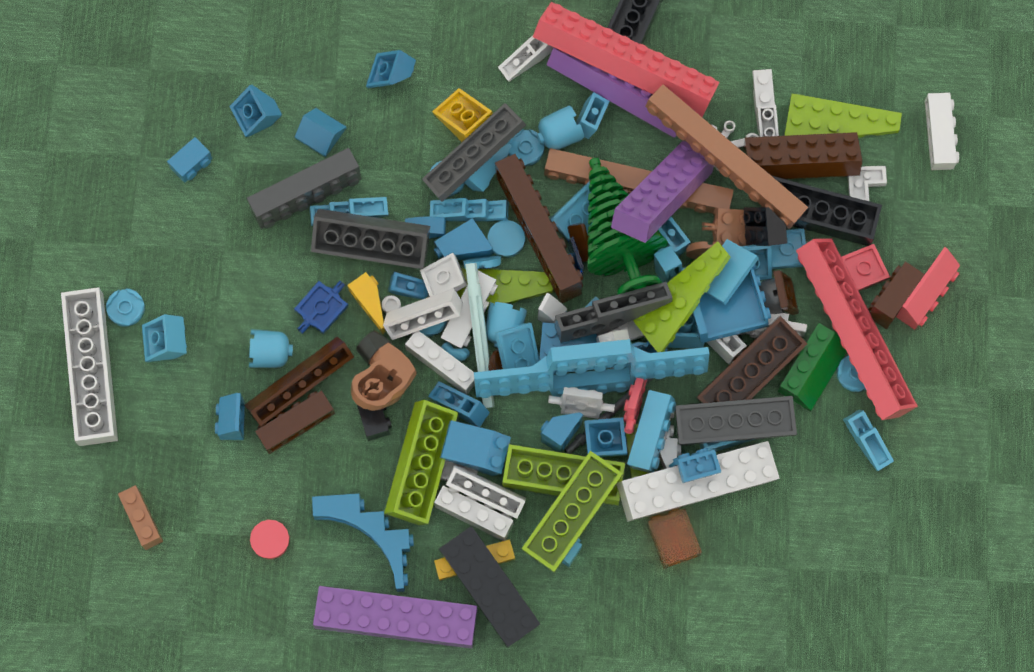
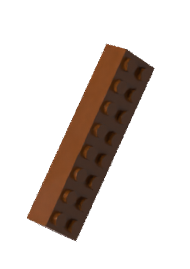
(538, 228)

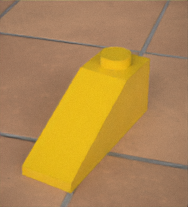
(366, 293)

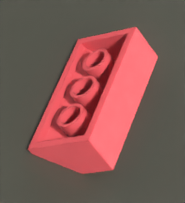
(929, 289)

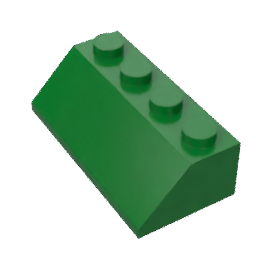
(813, 367)

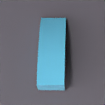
(868, 439)

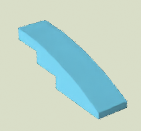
(370, 207)
(464, 210)

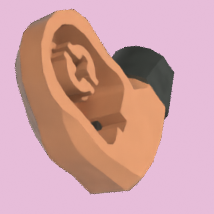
(386, 377)

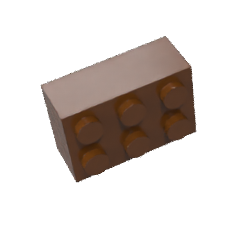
(894, 294)

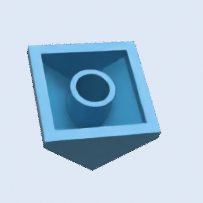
(319, 131)

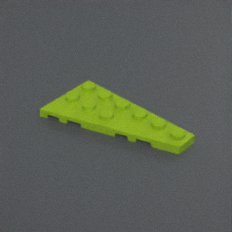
(823, 116)
(514, 285)
(686, 289)

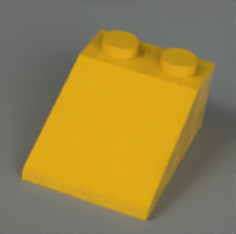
(462, 114)

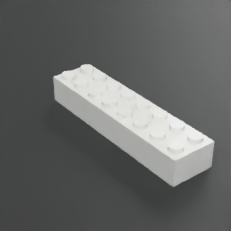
(89, 367)
(665, 490)

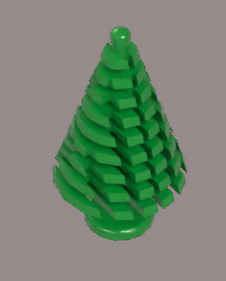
(610, 249)

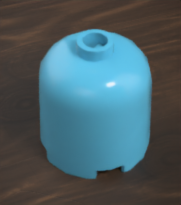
(559, 129)
(502, 317)
(269, 349)

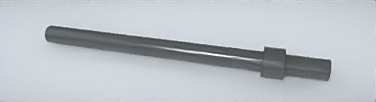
(580, 439)

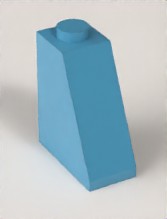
(464, 241)

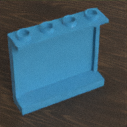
(741, 314)

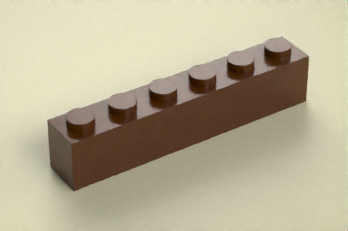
(299, 381)

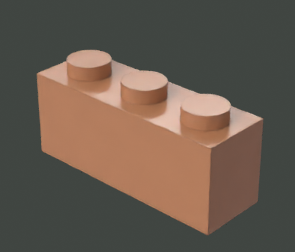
(140, 517)

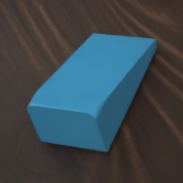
(407, 286)

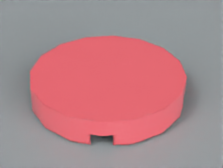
(269, 539)

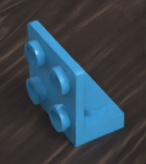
(698, 465)

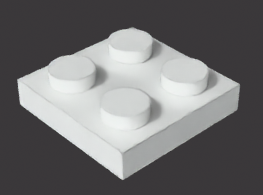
(443, 275)

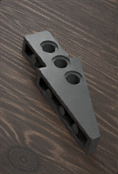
(611, 312)

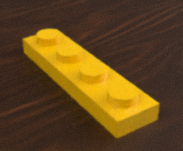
(500, 551)

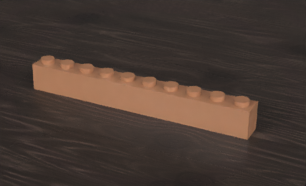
(725, 155)
(576, 169)

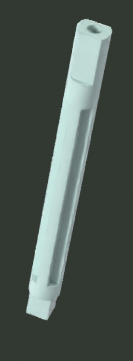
(478, 324)

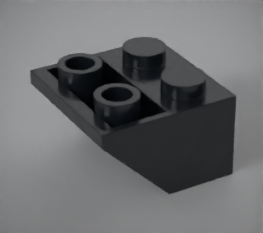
(763, 227)

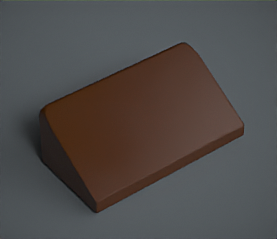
(580, 236)

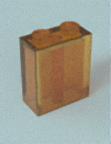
(674, 537)

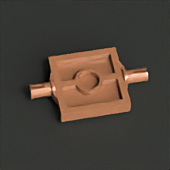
(727, 225)

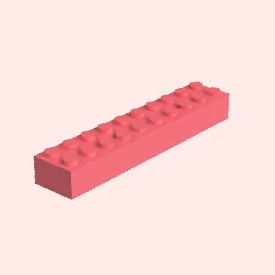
(623, 57)
(856, 329)

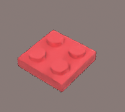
(866, 267)

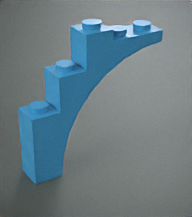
(348, 510)

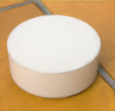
(390, 303)

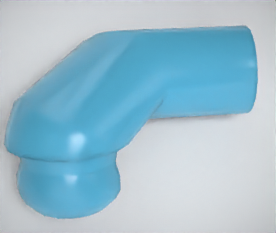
(459, 354)

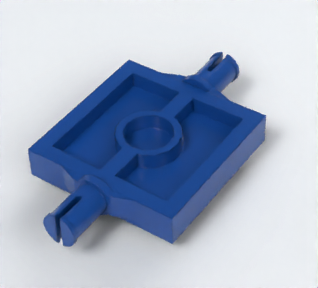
(321, 307)

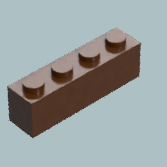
(295, 421)

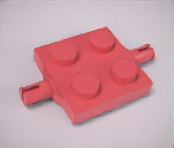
(634, 404)

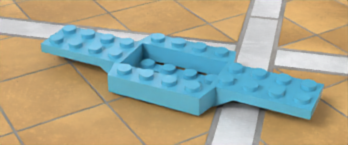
(621, 354)

